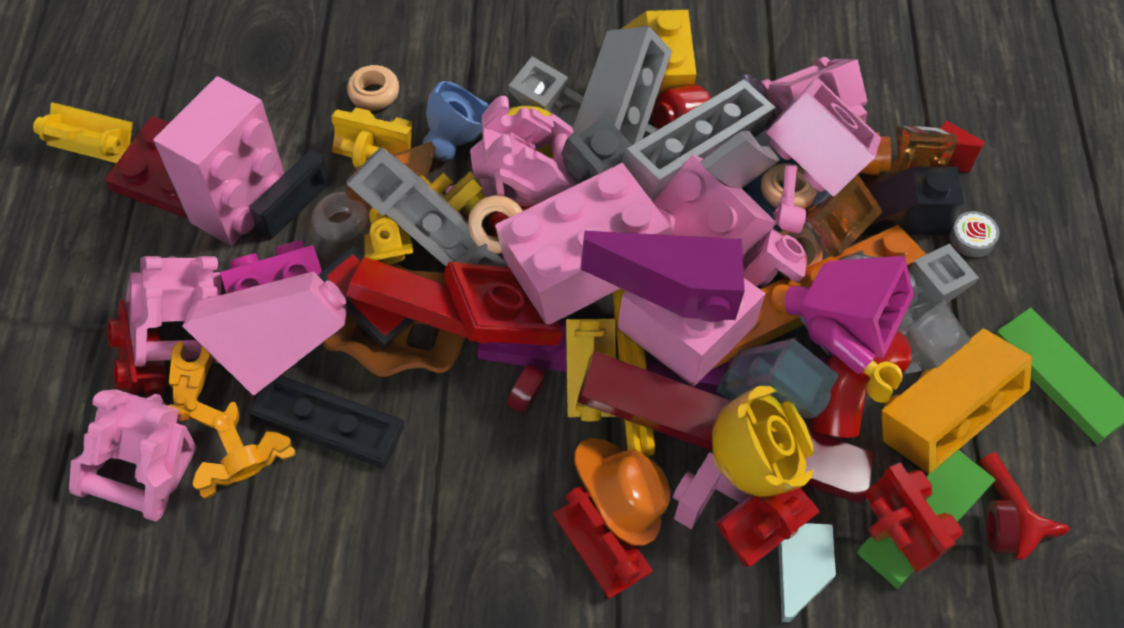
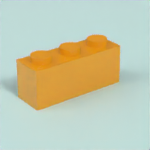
(956, 400)

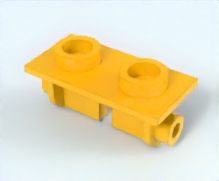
(84, 132)
(386, 240)
(583, 339)

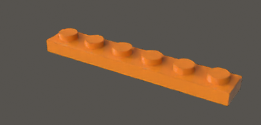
(773, 317)

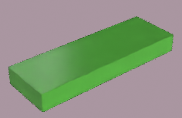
(1066, 376)
(955, 490)

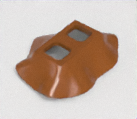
(398, 354)

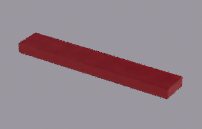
(691, 414)

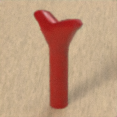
(1031, 524)

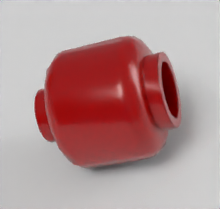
(677, 102)

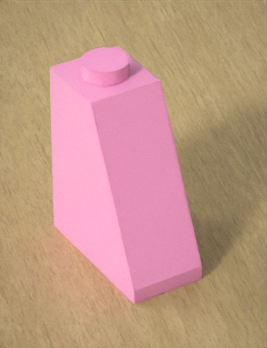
(267, 326)

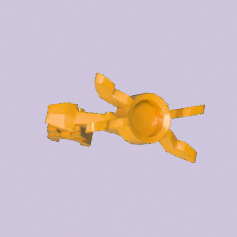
(242, 461)

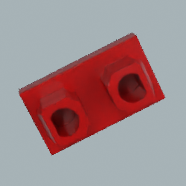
(908, 519)
(765, 522)

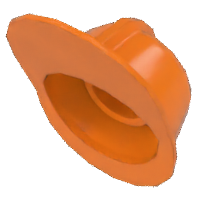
(626, 489)

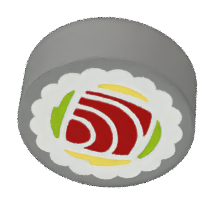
(974, 234)

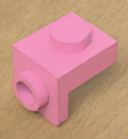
(697, 489)

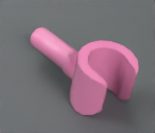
(785, 214)

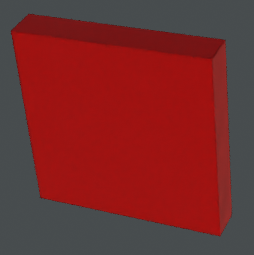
(496, 306)

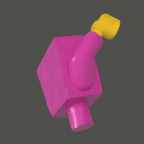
(856, 313)

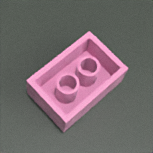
(220, 158)
(547, 239)

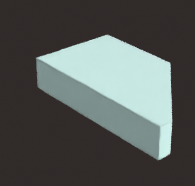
(805, 567)

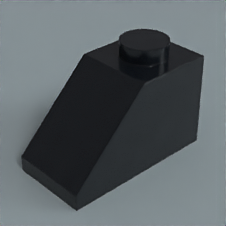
(918, 201)

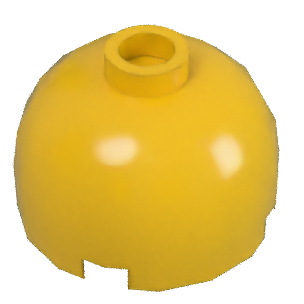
(762, 444)

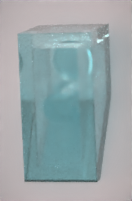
(788, 369)

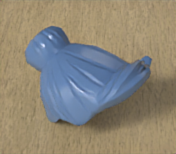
(452, 118)

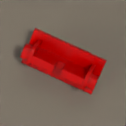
(134, 379)
(607, 557)

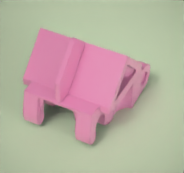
(839, 75)
(510, 155)
(165, 293)
(139, 433)

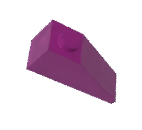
(673, 271)

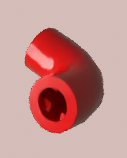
(849, 392)

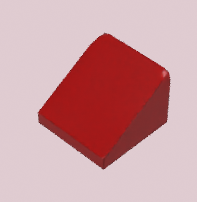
(966, 150)

